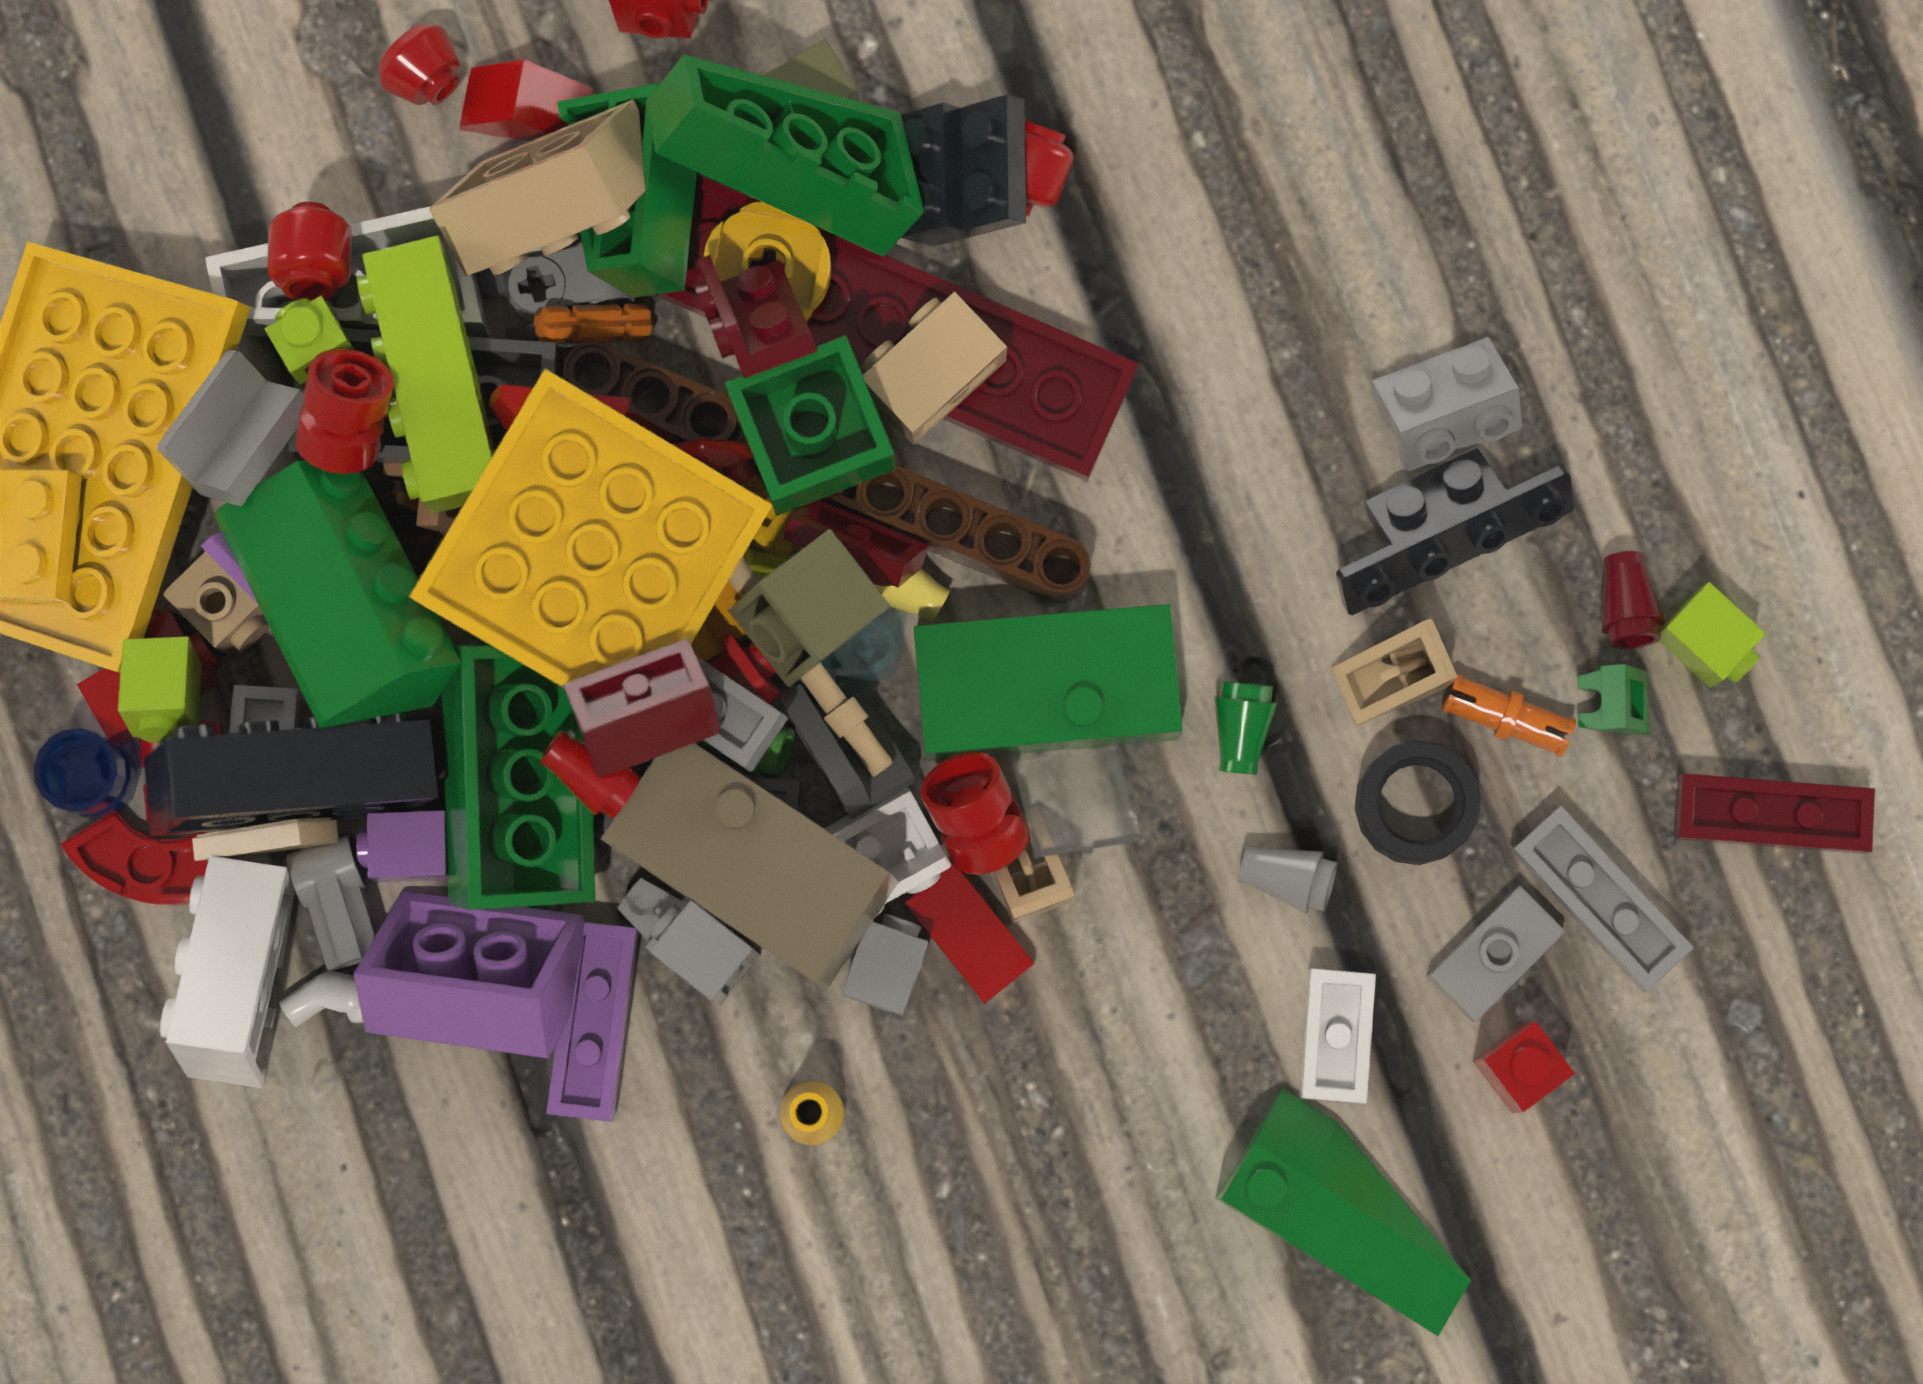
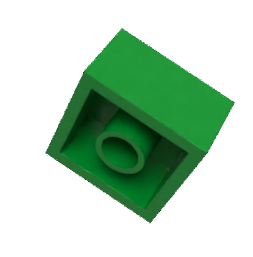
(811, 426)

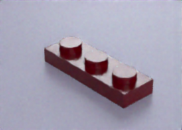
(1775, 813)

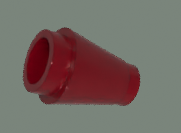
(1629, 603)

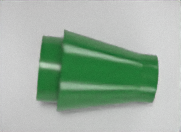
(1242, 724)

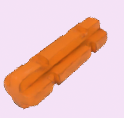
(592, 323)

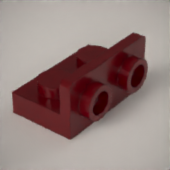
(754, 317)

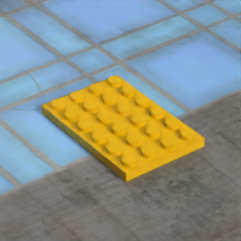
(90, 386)

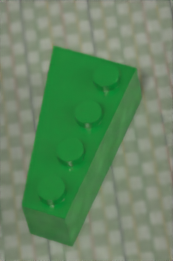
(791, 148)

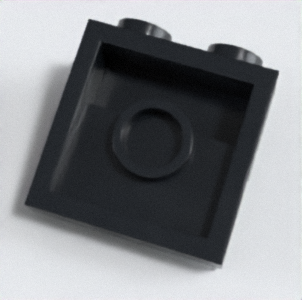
(967, 168)

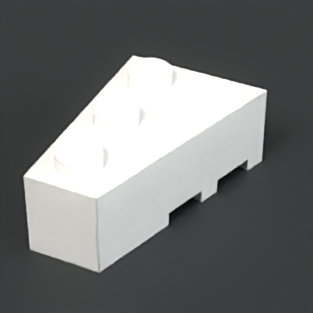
(228, 970)

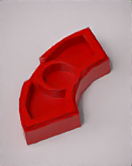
(135, 863)

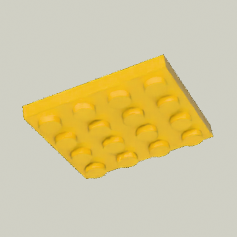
(588, 540)

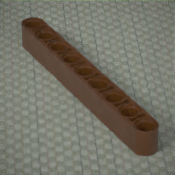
(920, 494)

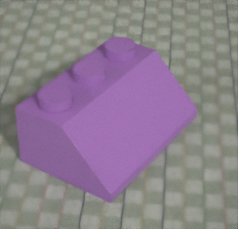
(471, 975)

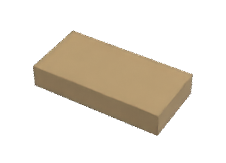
(265, 838)

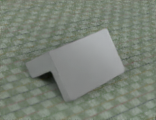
(231, 430)

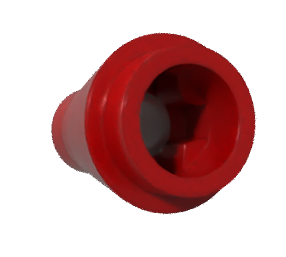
(572, 765)

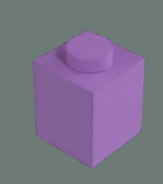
(404, 846)

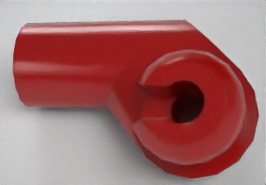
(729, 455)

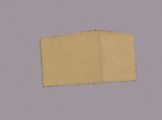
(1395, 673)
(1033, 885)

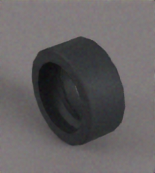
(1456, 773)

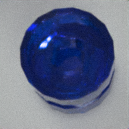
(85, 774)

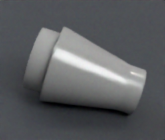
(1290, 875)

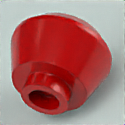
(420, 66)

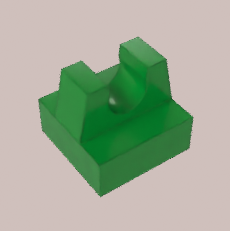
(1622, 700)

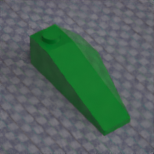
(1331, 1203)

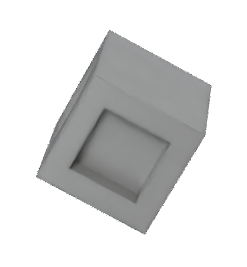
(886, 965)

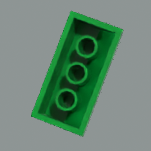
(338, 595)
(509, 819)

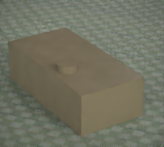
(751, 861)

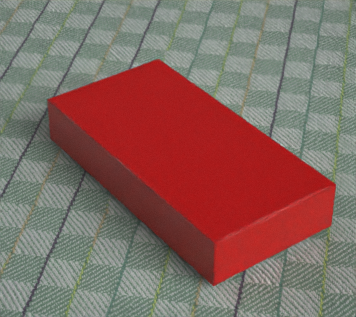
(969, 934)

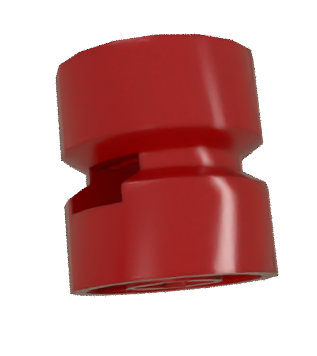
(343, 411)
(975, 812)

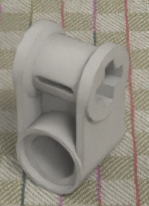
(565, 282)

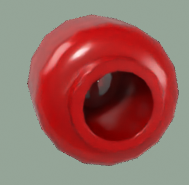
(1045, 166)
(309, 251)

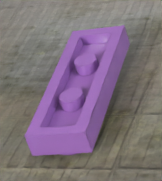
(593, 1038)

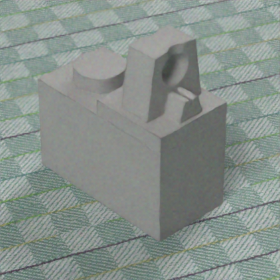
(688, 940)

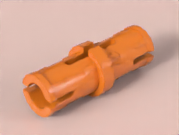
(1509, 715)

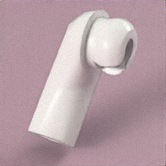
(327, 990)

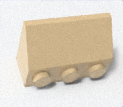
(545, 192)

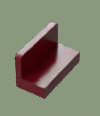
(643, 708)

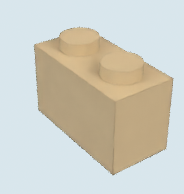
(932, 366)

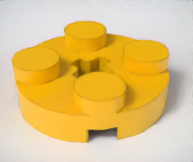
(766, 228)

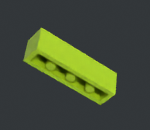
(431, 370)

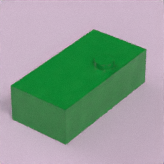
(1048, 682)

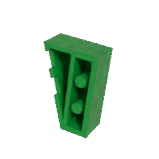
(652, 246)

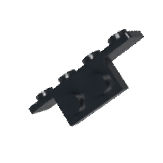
(1446, 521)

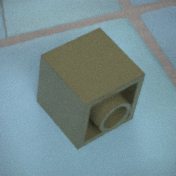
(809, 607)

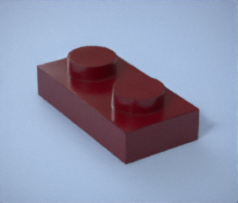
(880, 552)

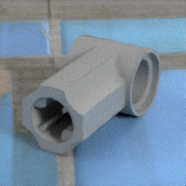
(332, 889)

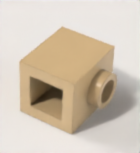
(217, 606)

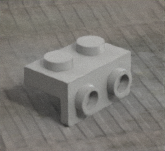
(1449, 403)

